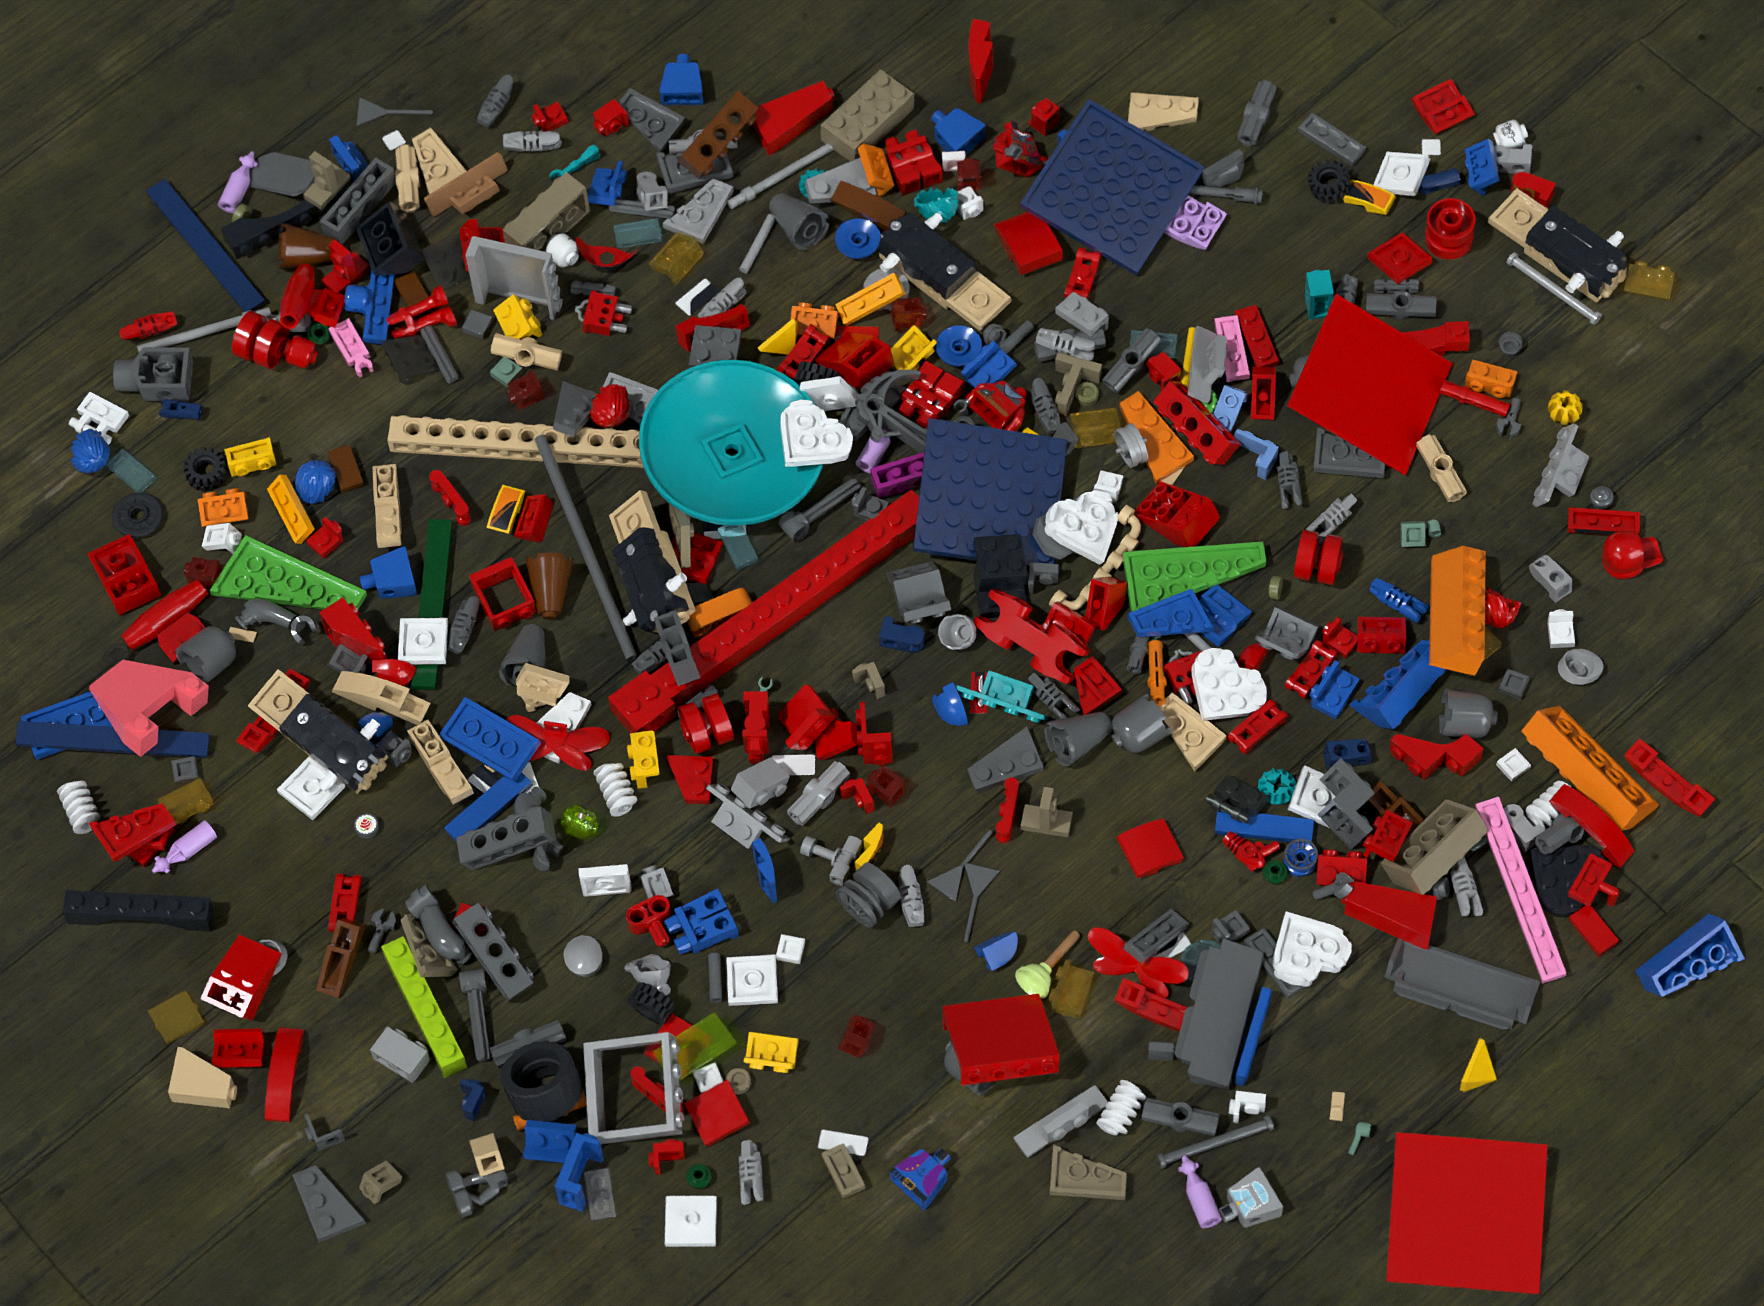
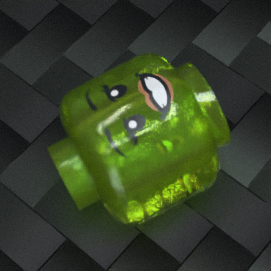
(579, 821)

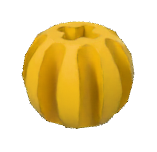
(1565, 407)

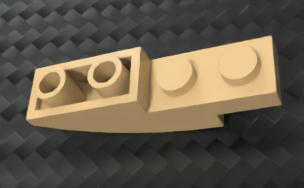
(387, 506)
(382, 694)
(440, 762)

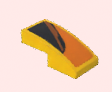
(1370, 196)
(505, 509)
(872, 846)

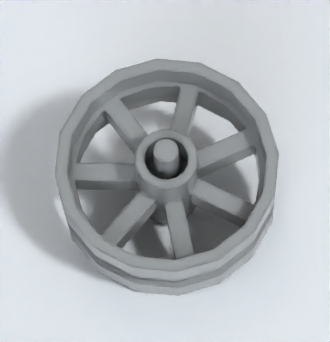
(1131, 445)

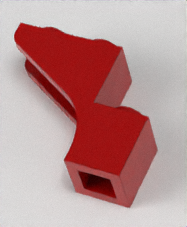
(1425, 757)

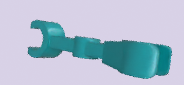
(590, 155)

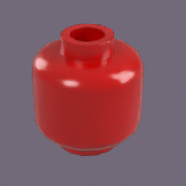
(300, 352)

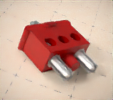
(601, 314)
(1180, 671)

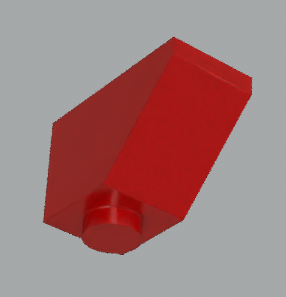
(1263, 393)
(1105, 600)

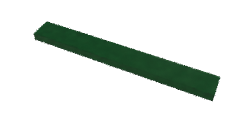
(433, 590)

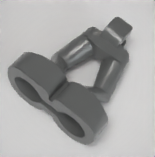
(464, 1199)

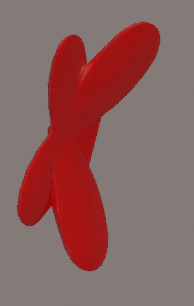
(566, 745)
(1118, 961)

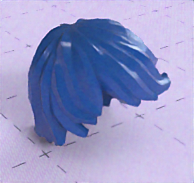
(90, 451)
(314, 481)

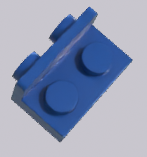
(348, 157)
(1481, 166)
(607, 185)
(989, 366)
(1333, 690)
(548, 1140)

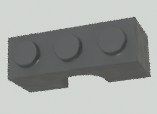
(677, 648)

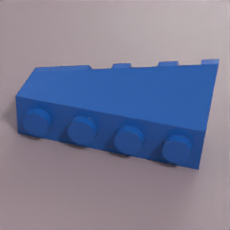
(1400, 690)
(1690, 957)

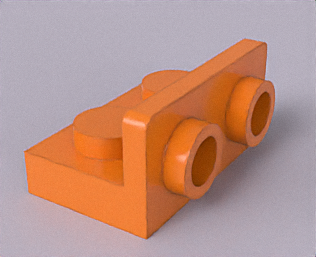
(876, 168)
(824, 318)
(1490, 379)
(223, 508)

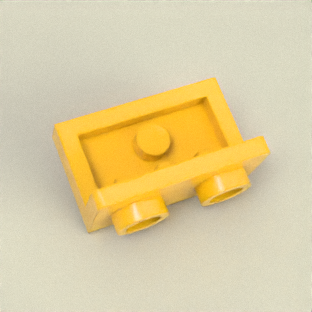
(517, 318)
(911, 349)
(250, 457)
(645, 758)
(771, 1051)

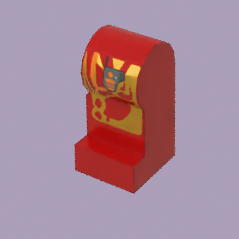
(1534, 186)

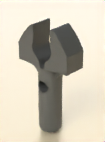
(1510, 420)
(1339, 887)
(381, 928)

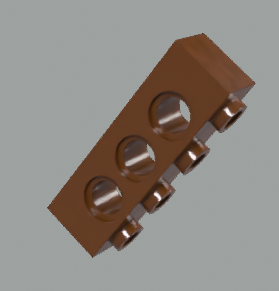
(737, 106)

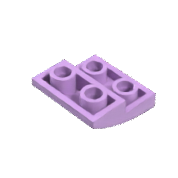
(1195, 223)

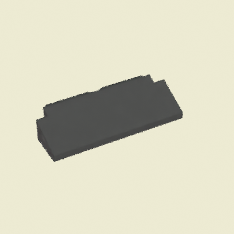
(1461, 985)
(1217, 1022)

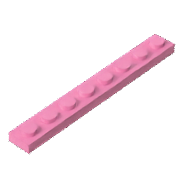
(1521, 890)

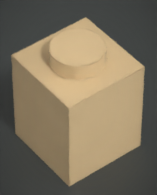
(486, 1154)

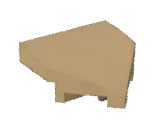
(540, 686)

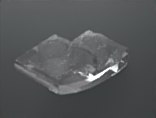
(600, 1194)

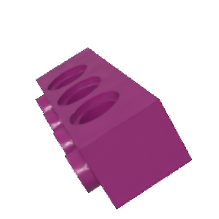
(897, 476)

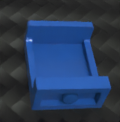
(567, 1187)

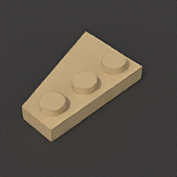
(1159, 110)
(436, 160)
(1192, 735)

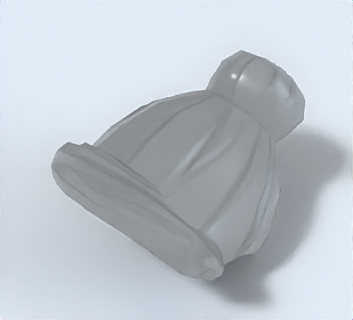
(651, 970)

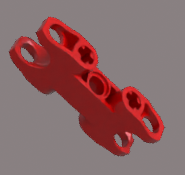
(1016, 627)

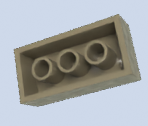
(867, 115)
(549, 214)
(1435, 846)

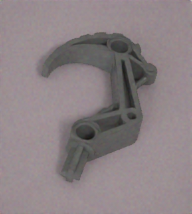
(898, 425)

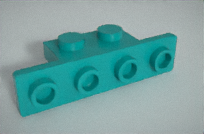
(1005, 692)

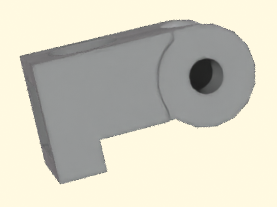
(1513, 159)
(650, 193)
(1552, 577)
(1521, 828)

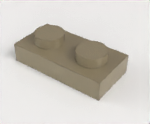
(843, 1170)

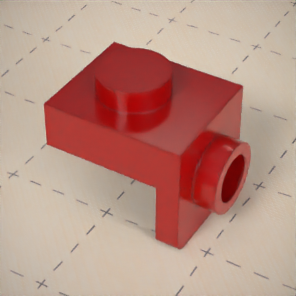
(666, 1151)

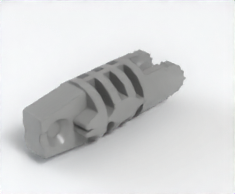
(531, 141)
(725, 299)
(1066, 343)
(1333, 516)
(1465, 888)
(911, 897)
(750, 1172)

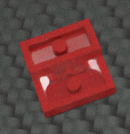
(1442, 106)
(703, 555)
(1150, 848)

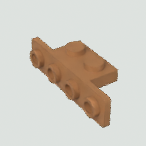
(469, 188)

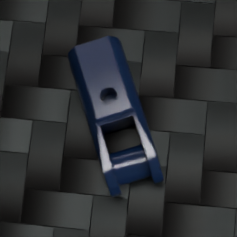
(1439, 181)
(183, 410)

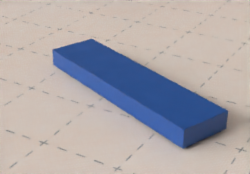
(488, 805)
(1266, 827)
(1253, 1036)

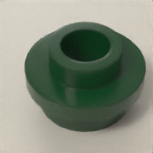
(322, 328)
(1274, 878)
(698, 1183)

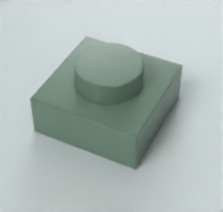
(506, 371)
(1412, 533)

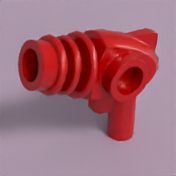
(1248, 853)

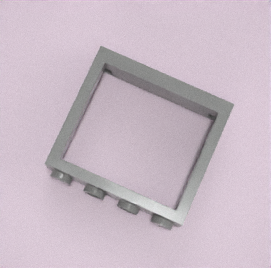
(595, 1093)

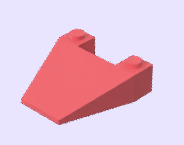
(136, 691)

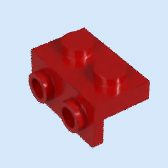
(1071, 620)
(1332, 863)
(238, 1048)

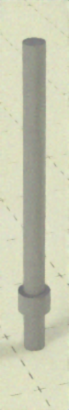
(750, 193)
(199, 332)

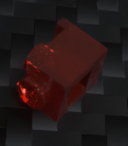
(968, 169)
(907, 313)
(525, 390)
(209, 571)
(886, 777)
(856, 1036)

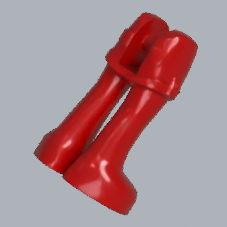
(443, 315)

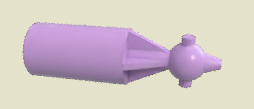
(237, 185)
(873, 453)
(186, 846)
(1199, 1195)

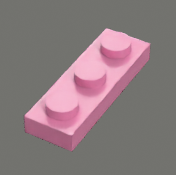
(1235, 359)

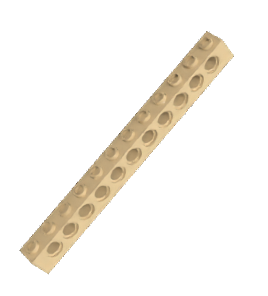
(515, 447)

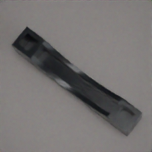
(250, 234)
(99, 907)

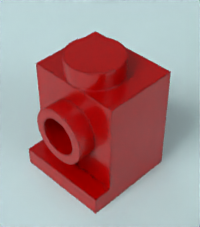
(1042, 113)
(610, 118)
(1163, 370)

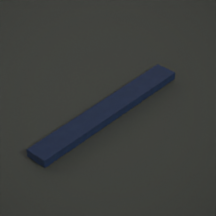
(205, 247)
(107, 740)

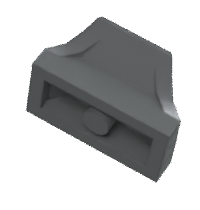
(1224, 171)

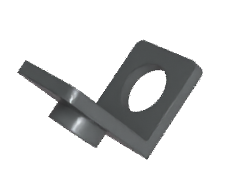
(321, 1141)

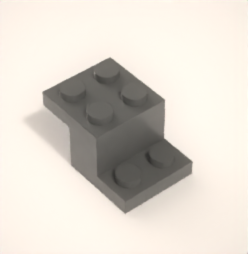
(714, 345)
(919, 592)
(1350, 795)

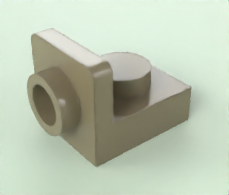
(871, 676)
(379, 1180)

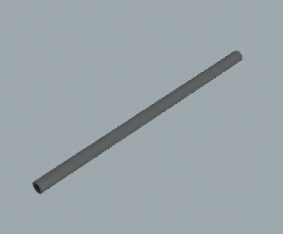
(586, 548)

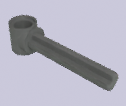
(797, 523)
(474, 985)

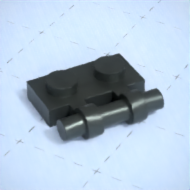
(1242, 796)

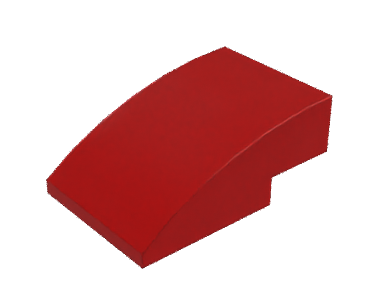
(980, 57)
(1028, 242)
(124, 574)

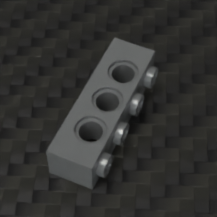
(358, 201)
(475, 854)
(508, 986)

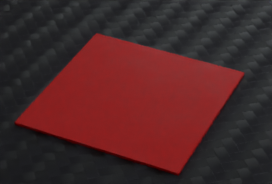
(1369, 384)
(1467, 1213)

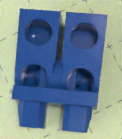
(702, 922)

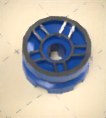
(1300, 848)

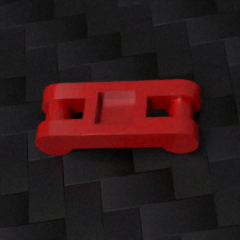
(1082, 274)
(804, 351)
(450, 497)
(1311, 669)
(1257, 726)
(1007, 810)
(344, 901)
(652, 1091)

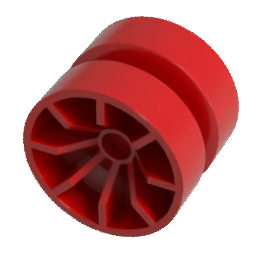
(1449, 228)
(260, 340)
(1324, 558)
(698, 726)

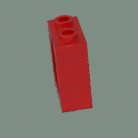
(496, 574)

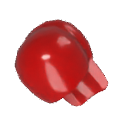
(1627, 554)

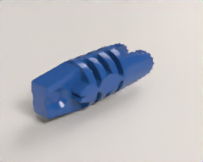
(1398, 599)

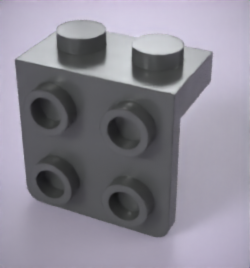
(1288, 633)

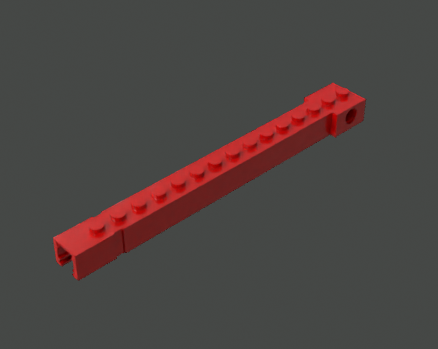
(653, 699)

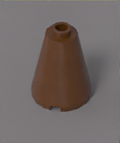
(302, 247)
(549, 582)

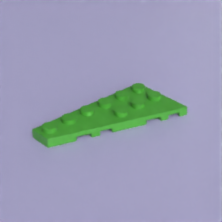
(1167, 572)
(272, 575)

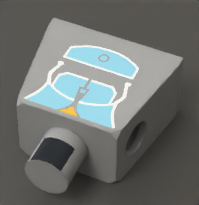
(1251, 1200)

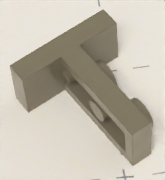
(327, 181)
(1074, 370)
(1047, 818)

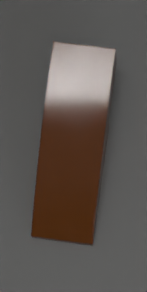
(865, 205)
(1385, 800)
(340, 957)

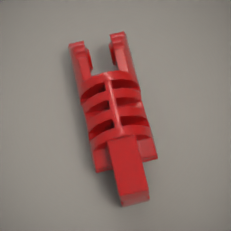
(148, 325)

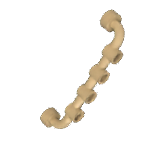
(1115, 559)

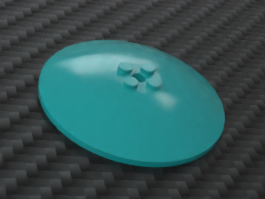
(716, 410)

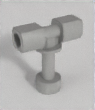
(840, 858)

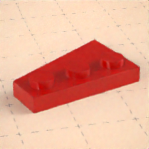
(129, 832)

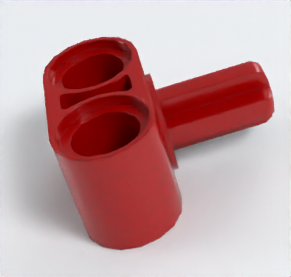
(652, 920)

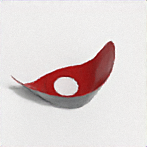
(593, 253)

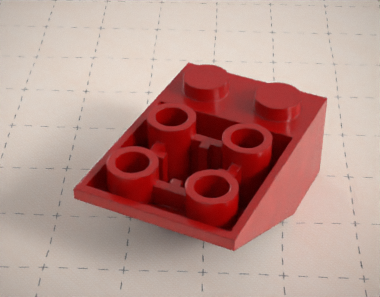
(857, 358)
(1178, 514)
(346, 628)
(242, 977)

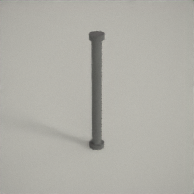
(1265, 1124)

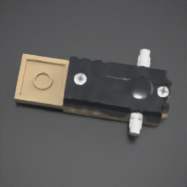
(1563, 245)
(940, 269)
(648, 565)
(320, 733)

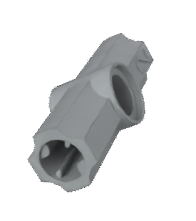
(818, 793)

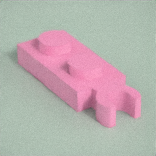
(351, 346)

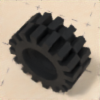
(1332, 190)
(808, 371)
(208, 480)
(650, 1003)

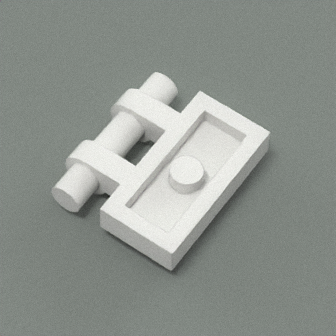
(101, 412)

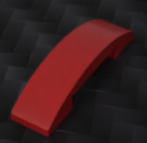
(260, 733)
(1666, 780)
(1595, 822)
(1150, 1006)
(282, 1074)

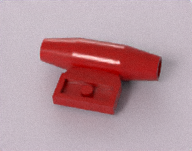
(302, 298)
(168, 621)

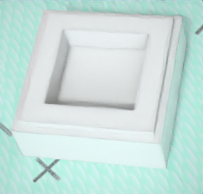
(950, 160)
(1513, 765)
(790, 949)
(707, 1077)

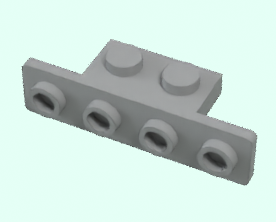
(1206, 362)
(1563, 469)
(741, 821)
(1061, 1121)

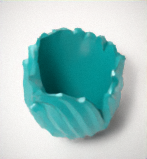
(937, 202)

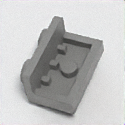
(1082, 314)

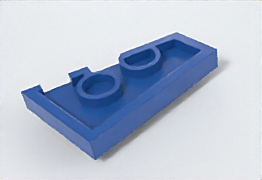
(1171, 616)

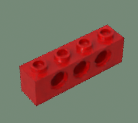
(1223, 442)

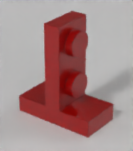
(347, 268)

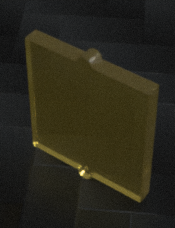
(176, 1017)

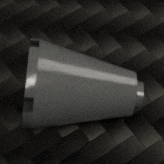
(799, 220)
(527, 648)
(1076, 735)

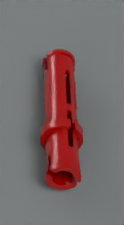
(1474, 398)

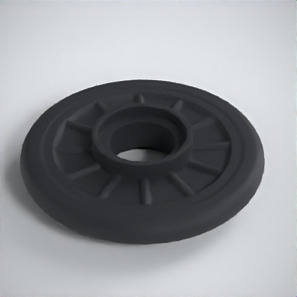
(135, 502)

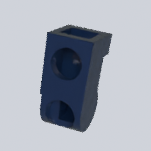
(901, 637)
(1354, 752)

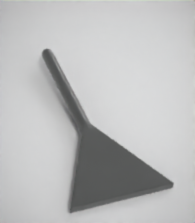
(368, 112)
(979, 879)
(949, 882)

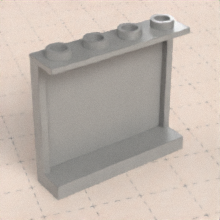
(513, 270)

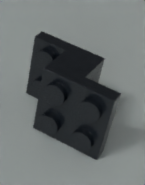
(999, 567)

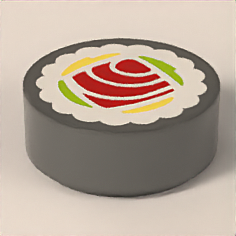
(366, 826)

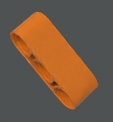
(717, 611)

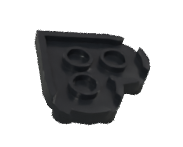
(1556, 874)

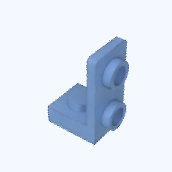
(1230, 405)
(1266, 449)

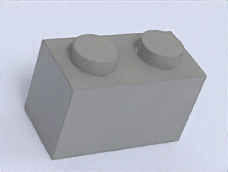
(760, 783)
(400, 1054)

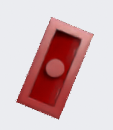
(534, 518)

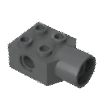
(156, 374)

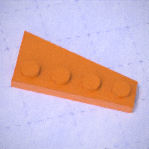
(1164, 448)

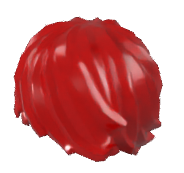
(610, 406)
(1499, 610)

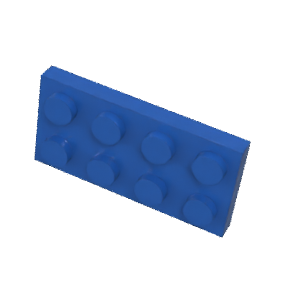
(76, 710)
(489, 739)

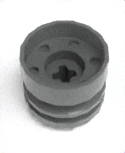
(868, 894)

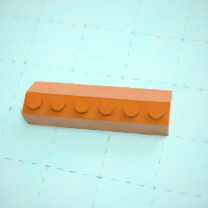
(1457, 610)
(1588, 767)

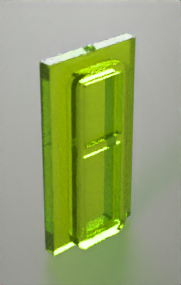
(700, 1044)

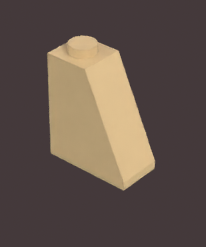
(200, 1082)

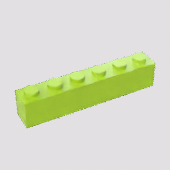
(424, 1007)

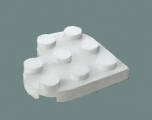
(812, 437)
(1083, 524)
(1224, 688)
(1308, 948)

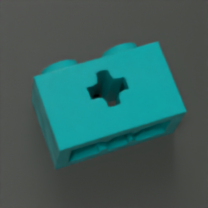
(1318, 293)

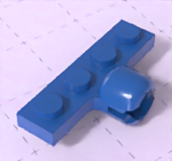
(374, 303)

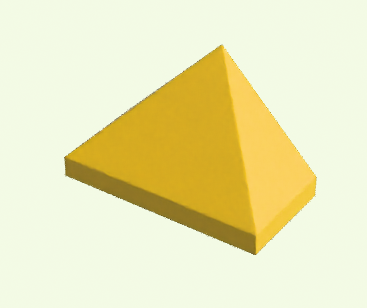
(783, 340)
(1479, 1069)

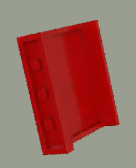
(1001, 1039)

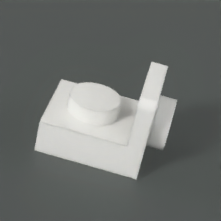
(969, 203)
(1109, 484)
(221, 537)
(1561, 629)
(1247, 1101)

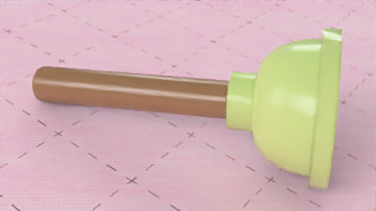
(1036, 977)

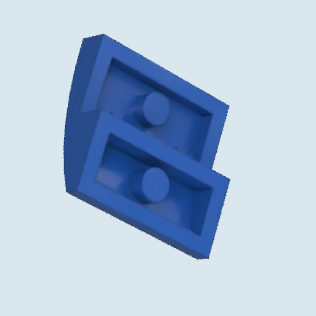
(1224, 614)
(765, 869)

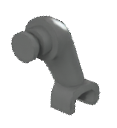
(267, 611)
(522, 804)
(438, 931)

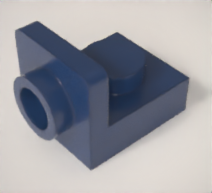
(472, 1103)

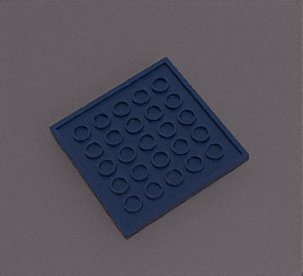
(1112, 187)
(985, 485)

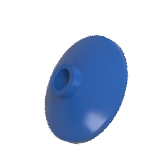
(854, 231)
(955, 338)

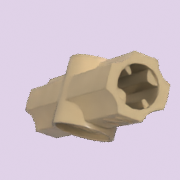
(407, 178)
(515, 348)
(1436, 457)

